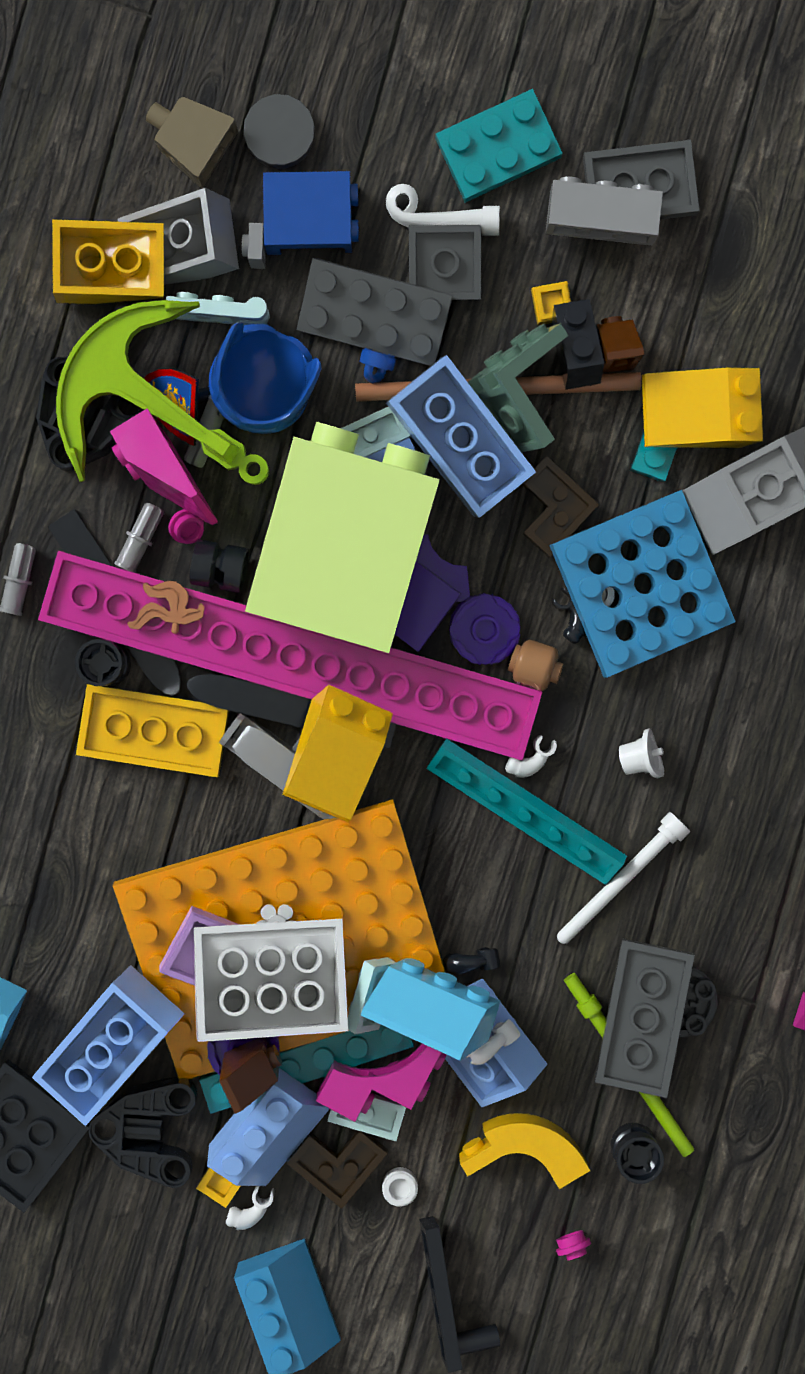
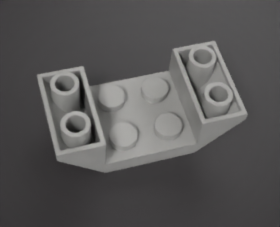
(750, 493)

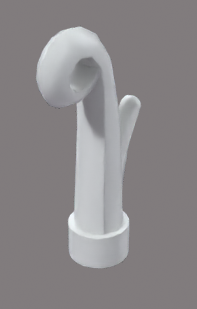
(487, 217)

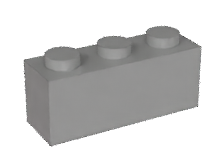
(604, 211)

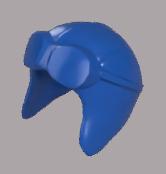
(262, 378)

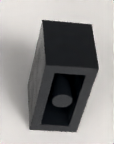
(580, 351)

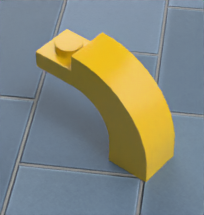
(528, 1136)

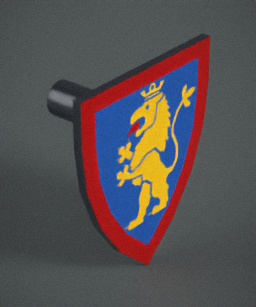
(181, 390)

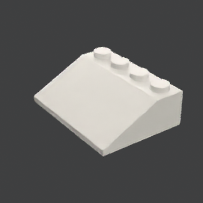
(269, 980)

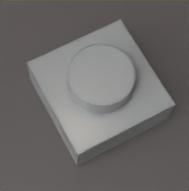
(254, 247)

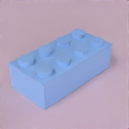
(461, 437)
(108, 1045)

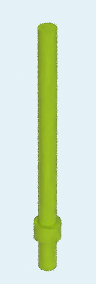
(591, 1008)

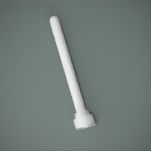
(670, 831)

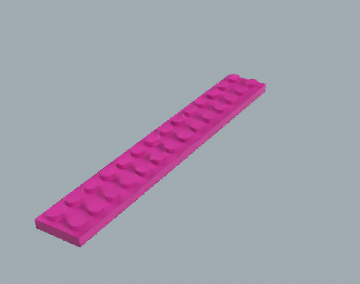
(294, 659)

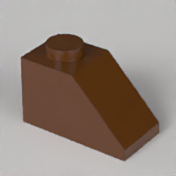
(619, 344)
(249, 1072)

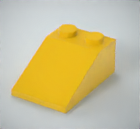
(107, 261)
(702, 408)
(337, 752)

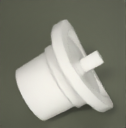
(642, 756)

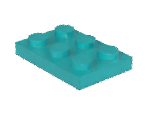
(498, 145)

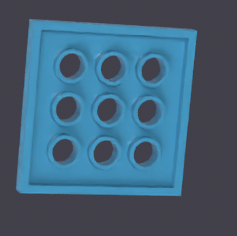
(698, 579)

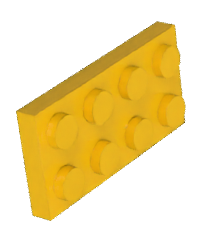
(152, 730)

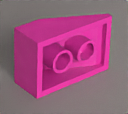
(153, 458)

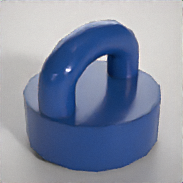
(376, 359)

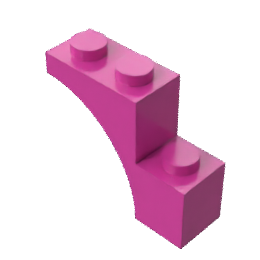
(349, 1088)

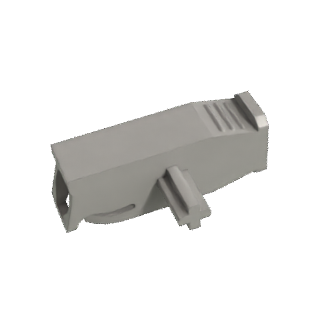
(263, 752)

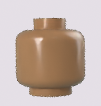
(535, 665)

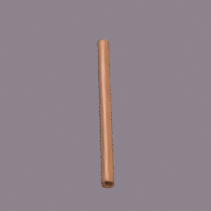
(530, 385)

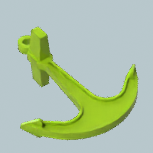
(102, 367)

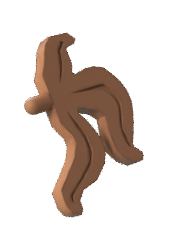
(178, 600)

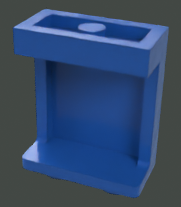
(309, 210)

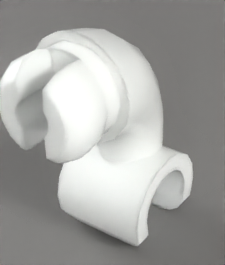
(533, 764)
(504, 1035)
(249, 1217)

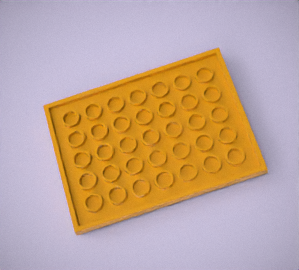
(319, 870)

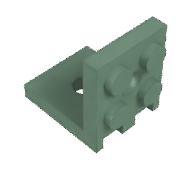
(505, 396)

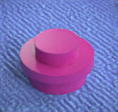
(186, 527)
(573, 1245)

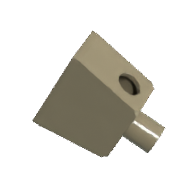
(192, 136)

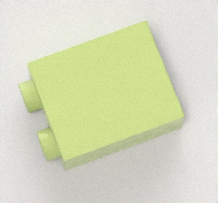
(343, 538)

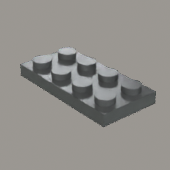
(374, 312)
(644, 1018)

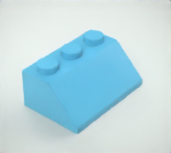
(432, 1008)

